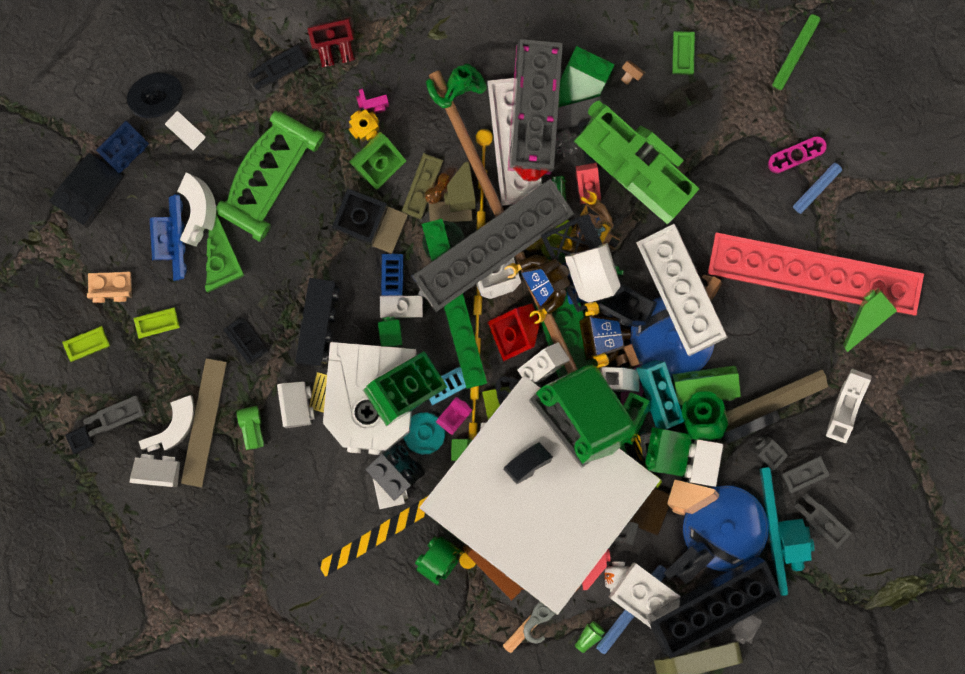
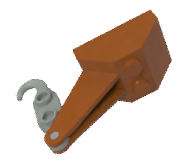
(540, 612)

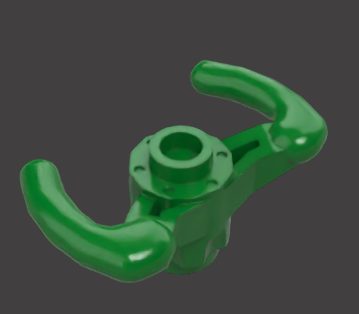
(458, 83)

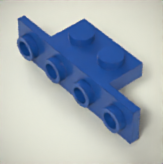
(166, 238)

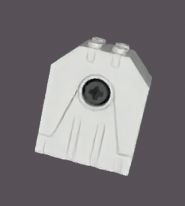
(348, 373)

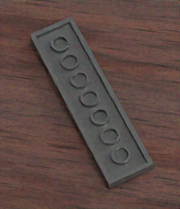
(492, 245)

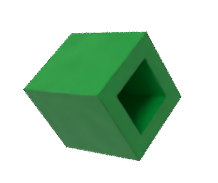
(390, 332)

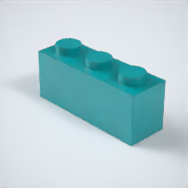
(661, 393)

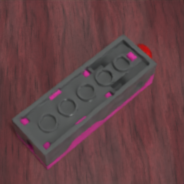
(534, 108)

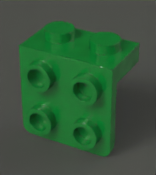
(668, 452)

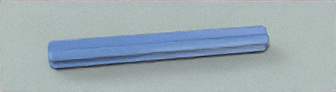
(623, 620)

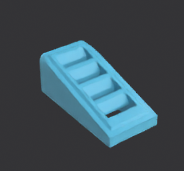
(458, 371)

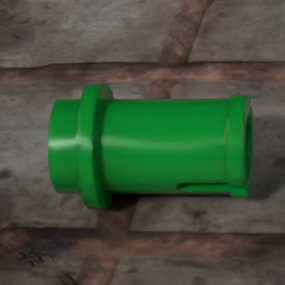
(559, 182)

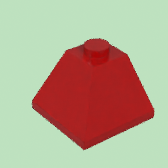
(515, 331)

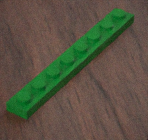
(457, 313)

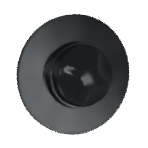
(154, 95)

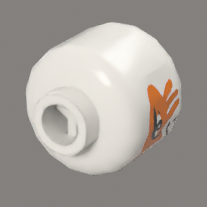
(614, 574)

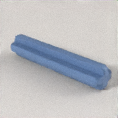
(817, 188)

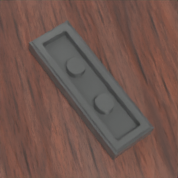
(574, 113)

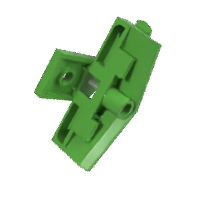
(614, 147)

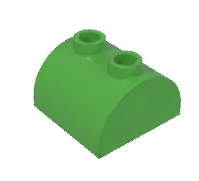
(377, 161)

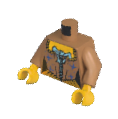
(602, 222)

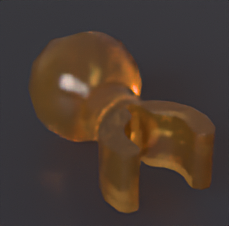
(433, 195)

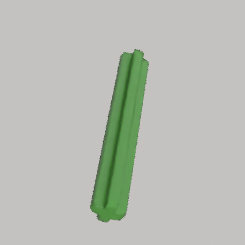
(796, 52)

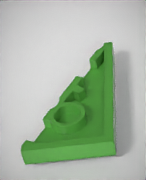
(222, 262)

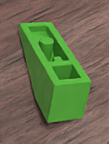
(871, 314)

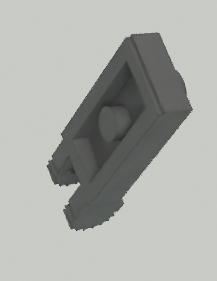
(116, 415)
(824, 522)

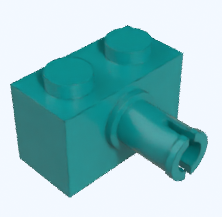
(796, 543)

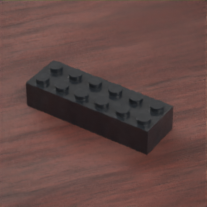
(714, 607)

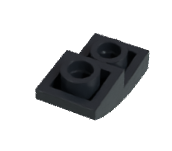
(527, 462)

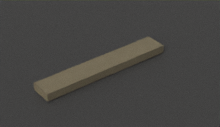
(776, 399)
(204, 423)

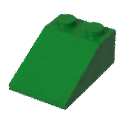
(583, 77)

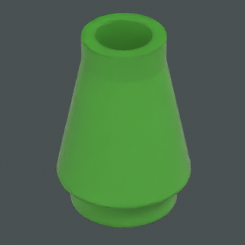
(591, 635)

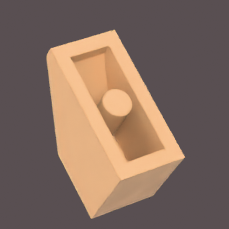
(690, 497)

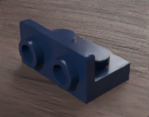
(122, 147)

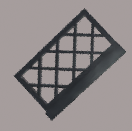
(592, 240)

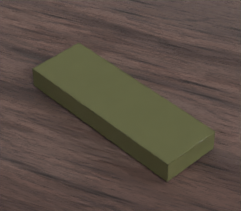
(423, 180)

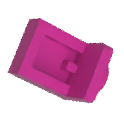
(376, 104)
(454, 415)

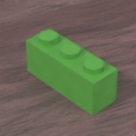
(720, 381)

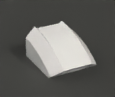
(593, 273)
(498, 283)

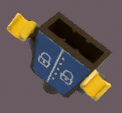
(546, 281)
(602, 335)

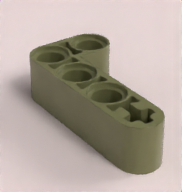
(701, 660)

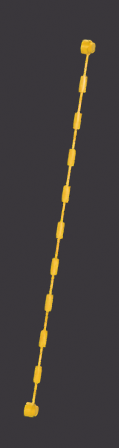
(483, 139)

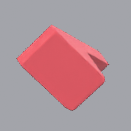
(588, 179)

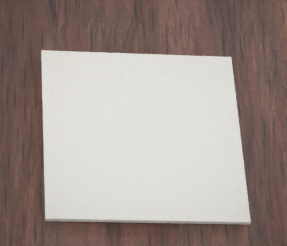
(548, 526)

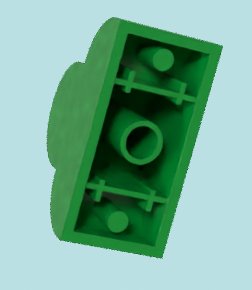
(404, 388)

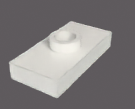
(401, 306)

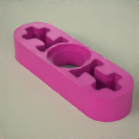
(813, 154)

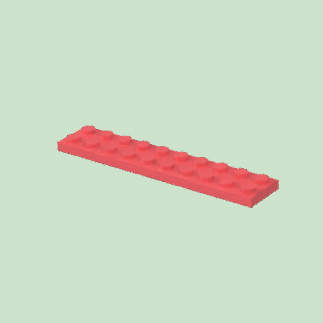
(812, 272)

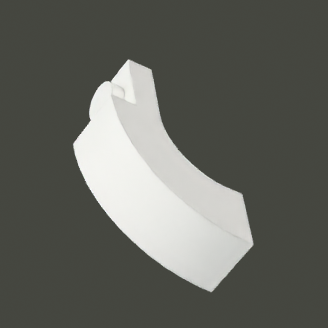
(202, 208)
(847, 405)
(178, 429)

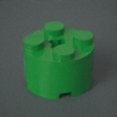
(705, 416)
(438, 560)

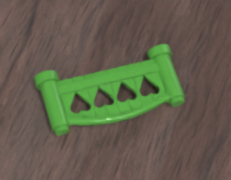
(252, 216)

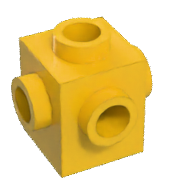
(367, 132)

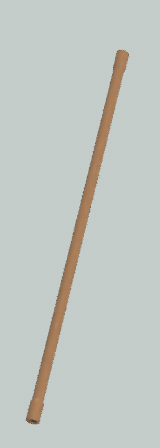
(441, 88)

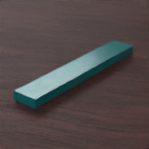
(773, 528)

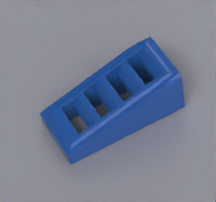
(392, 292)

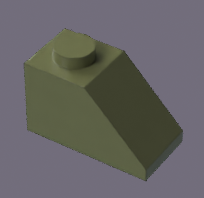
(460, 190)

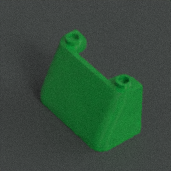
(592, 410)

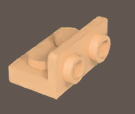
(109, 286)

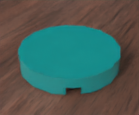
(431, 433)

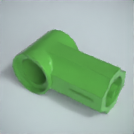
(250, 421)

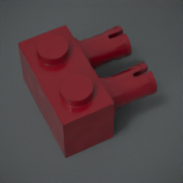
(332, 32)

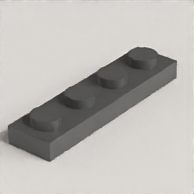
(560, 425)

